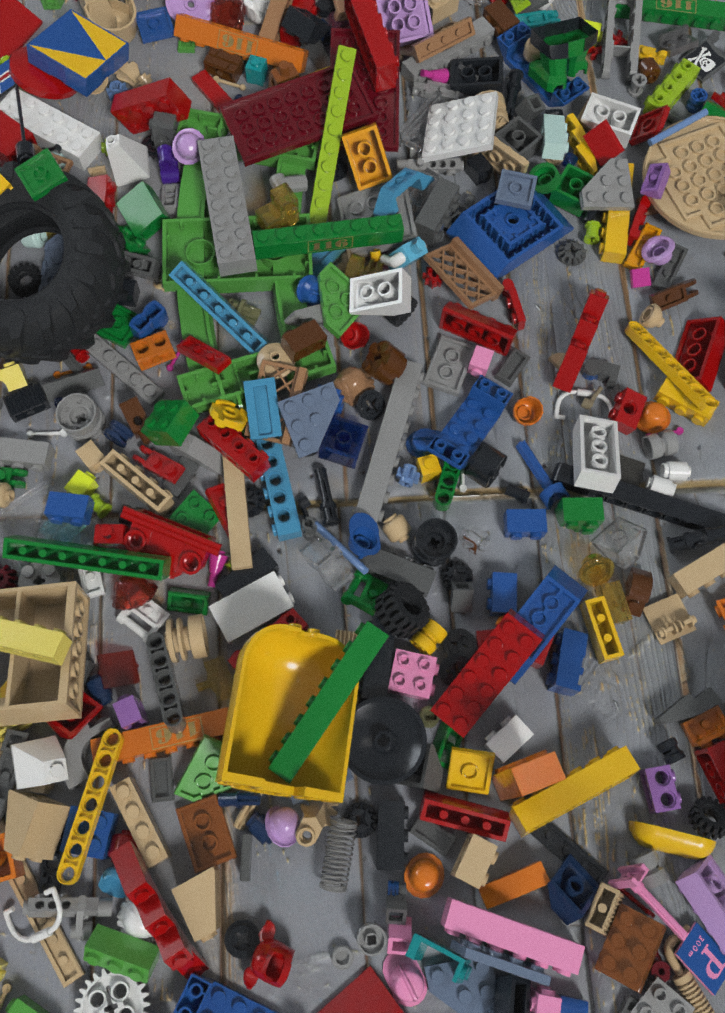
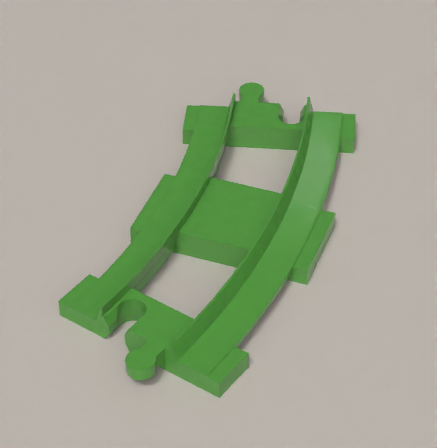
(191, 240)

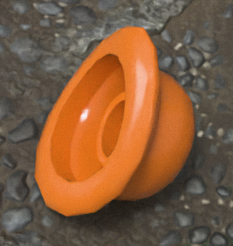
(654, 418)
(424, 875)

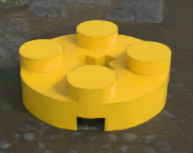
(227, 415)

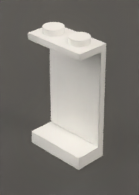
(251, 606)

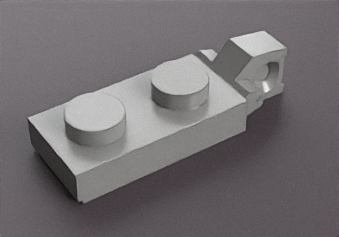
(427, 88)

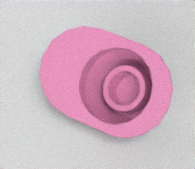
(405, 979)

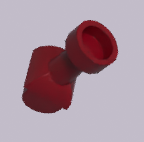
(660, 969)

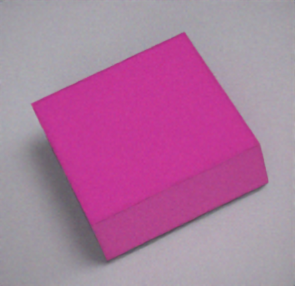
(640, 277)

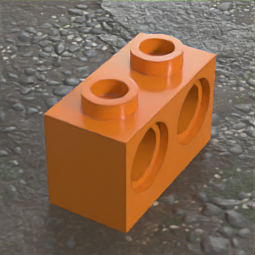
(153, 350)

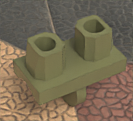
(248, 312)

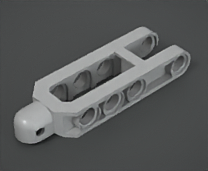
(630, 51)

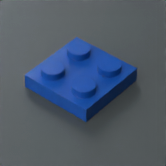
(155, 25)

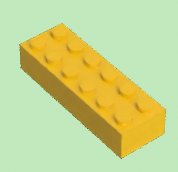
(574, 791)

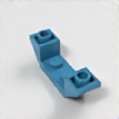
(406, 178)

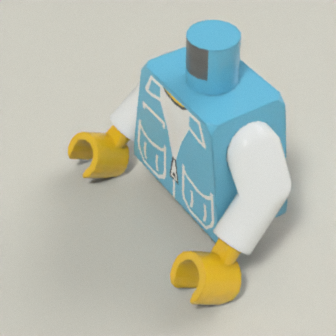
(404, 255)

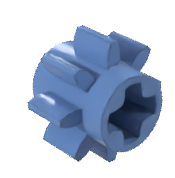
(115, 87)
(408, 475)

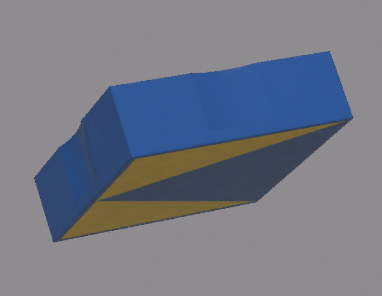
(78, 52)

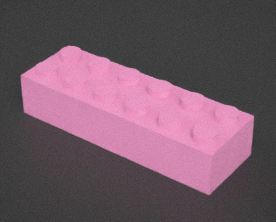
(518, 938)

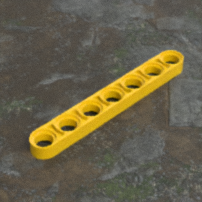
(671, 368)
(91, 816)

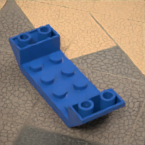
(512, 48)
(470, 423)
(549, 609)
(212, 996)

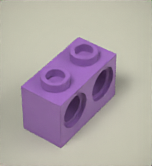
(130, 712)
(654, 790)

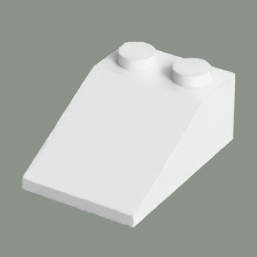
(619, 115)
(381, 293)

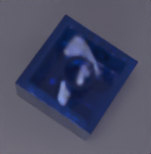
(343, 442)

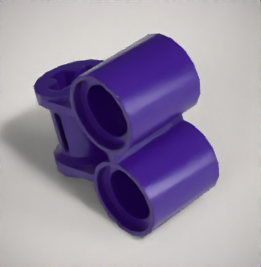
(168, 165)

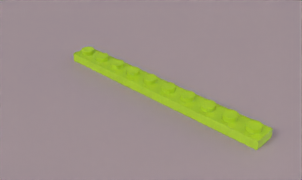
(332, 134)

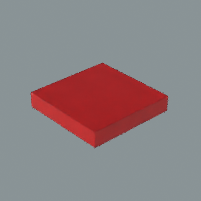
(649, 125)

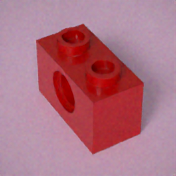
(633, 403)

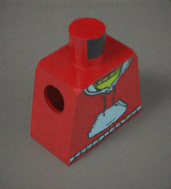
(110, 536)

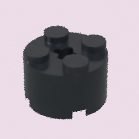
(485, 465)

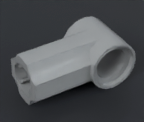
(297, 183)

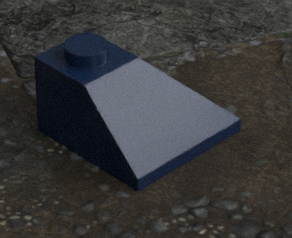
(571, 890)

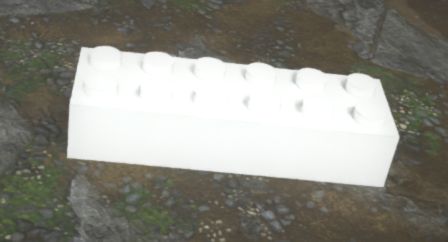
(54, 127)

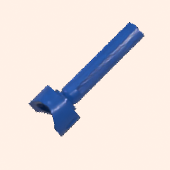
(551, 492)

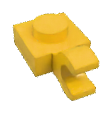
(645, 51)

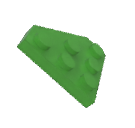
(335, 300)
(201, 772)

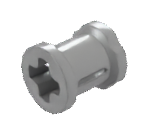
(637, 85)

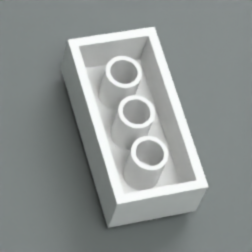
(596, 454)

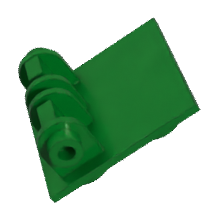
(195, 513)

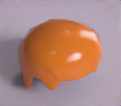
(527, 411)

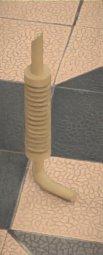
(684, 978)

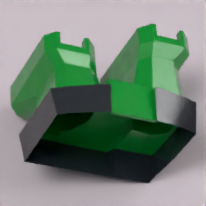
(562, 51)

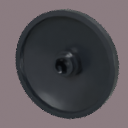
(386, 741)

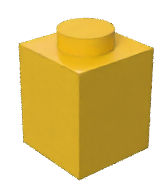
(429, 468)

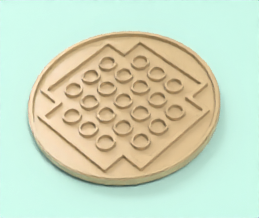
(696, 182)

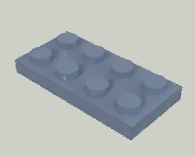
(500, 961)

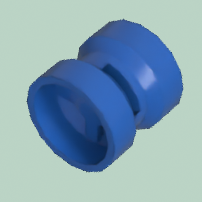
(696, 100)

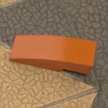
(514, 884)

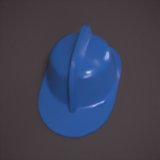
(308, 290)
(419, 440)
(364, 535)

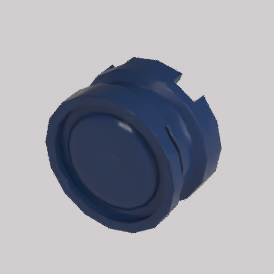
(118, 433)

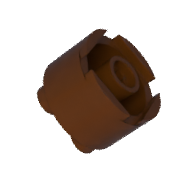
(384, 362)

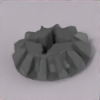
(567, 258)

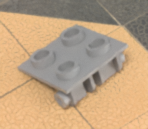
(661, 999)

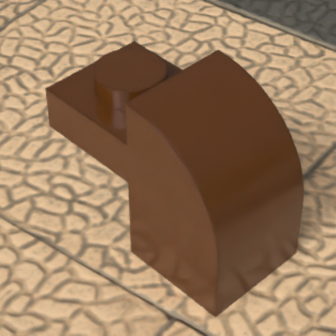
(638, 590)

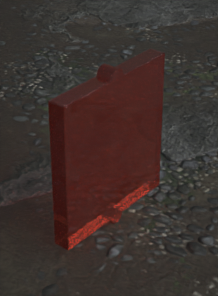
(118, 669)

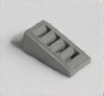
(170, 200)

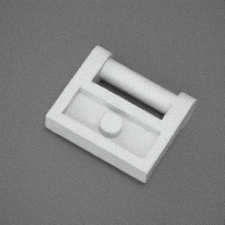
(150, 613)

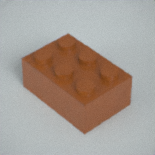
(630, 948)

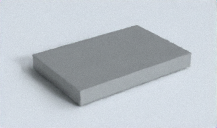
(449, 365)

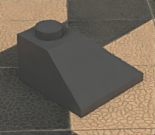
(428, 774)

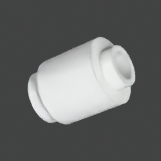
(675, 470)
(661, 485)

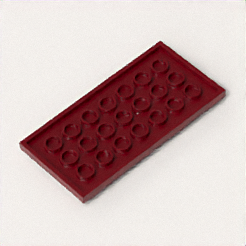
(385, 102)
(290, 115)

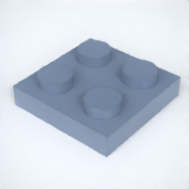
(516, 189)

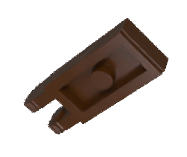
(674, 295)

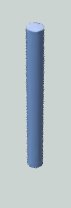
(677, 127)
(346, 553)

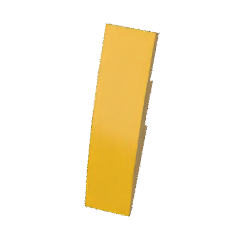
(586, 159)

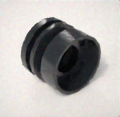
(439, 533)

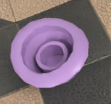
(186, 147)
(658, 250)
(282, 825)

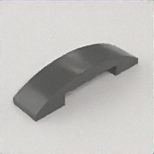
(7, 775)

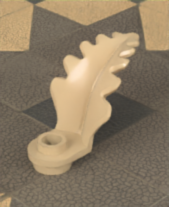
(130, 74)
(315, 817)

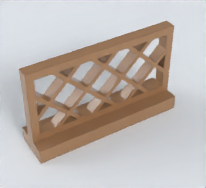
(441, 40)
(471, 267)
(298, 387)

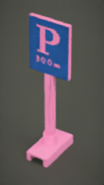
(697, 948)

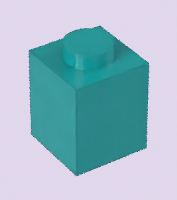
(256, 70)

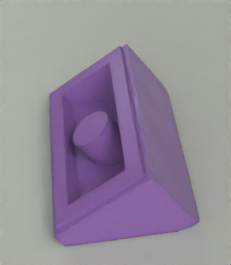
(656, 180)

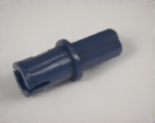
(239, 799)

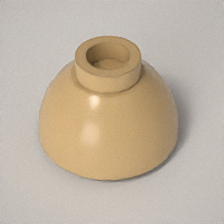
(652, 317)

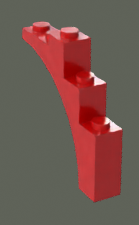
(581, 340)
(154, 913)

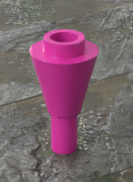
(438, 75)
(216, 565)

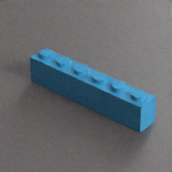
(218, 307)

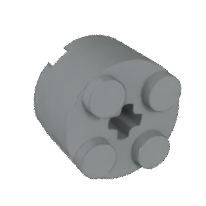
(38, 573)

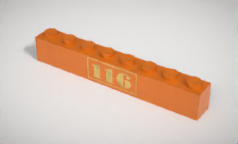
(237, 41)
(157, 738)

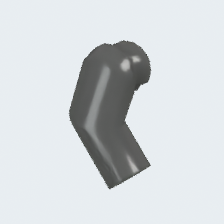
(343, 262)

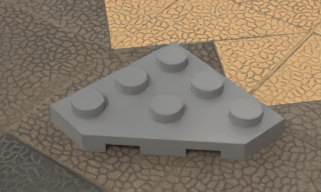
(609, 188)

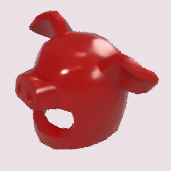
(270, 960)

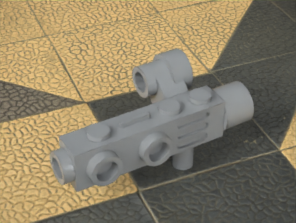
(449, 165)
(79, 907)

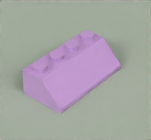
(705, 890)

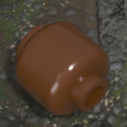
(649, 68)

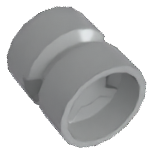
(657, 445)
(656, 875)
(371, 939)

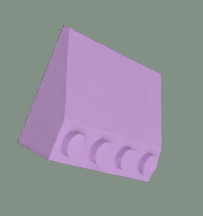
(409, 17)

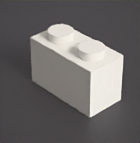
(508, 738)

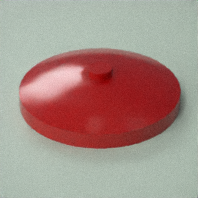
(35, 80)

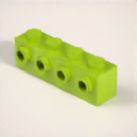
(672, 86)

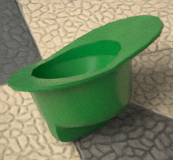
(548, 177)

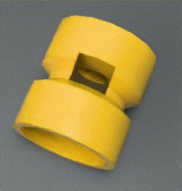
(428, 637)

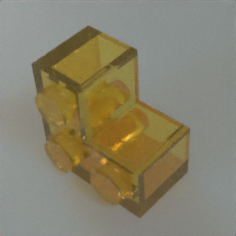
(281, 211)

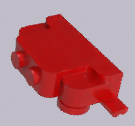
(166, 537)

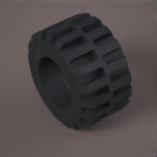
(402, 609)

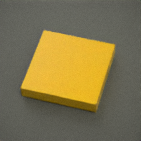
(470, 770)

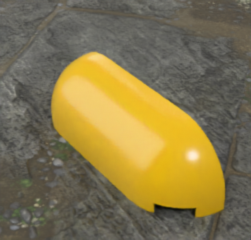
(671, 841)

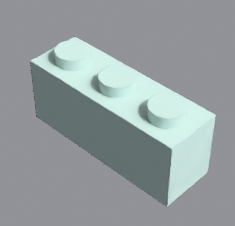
(555, 137)

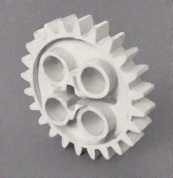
(133, 999)

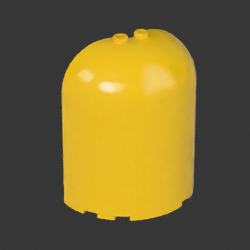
(269, 690)

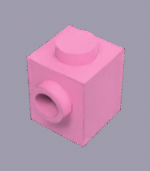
(480, 361)
(399, 937)

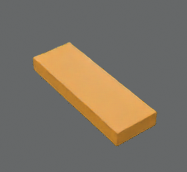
(635, 259)

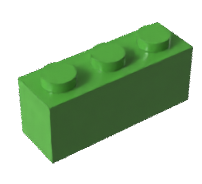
(121, 953)

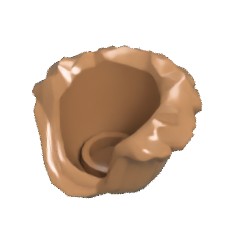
(353, 382)

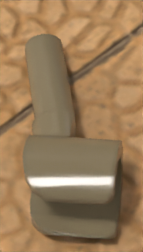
(588, 403)

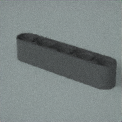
(167, 691)

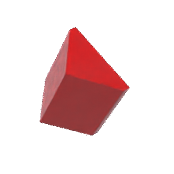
(603, 143)
(70, 728)

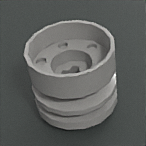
(73, 411)

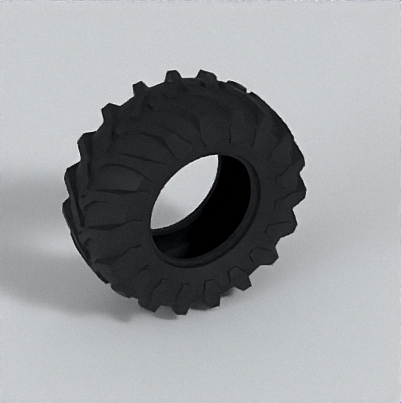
(87, 283)

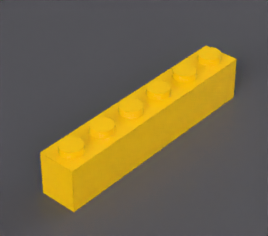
(615, 233)

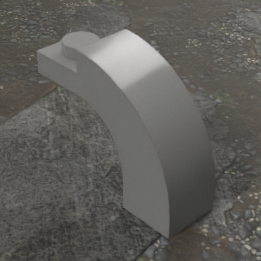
(77, 748)

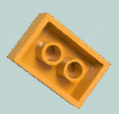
(367, 156)

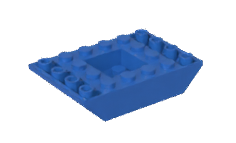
(507, 245)

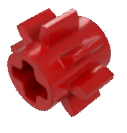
(431, 278)

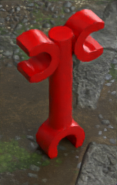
(618, 40)

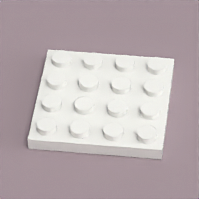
(460, 127)

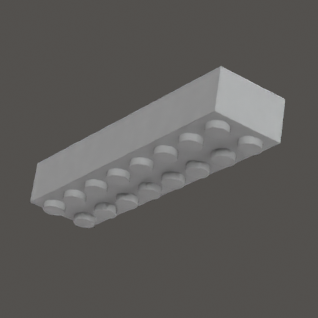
(227, 206)

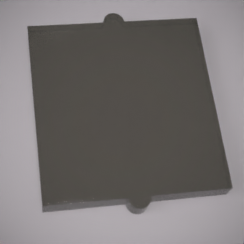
(631, 470)

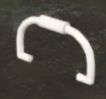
(579, 392)
(40, 935)

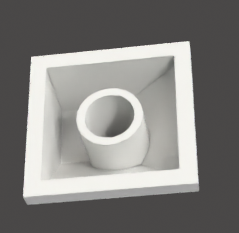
(38, 762)

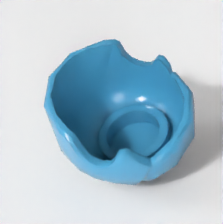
(110, 883)

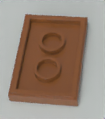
(206, 833)

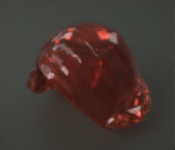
(228, 13)
(132, 592)

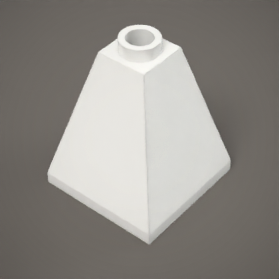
(127, 159)

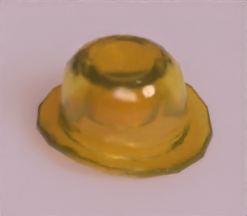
(596, 570)

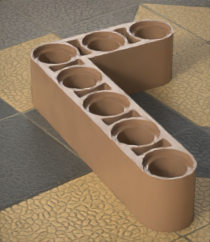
(274, 18)

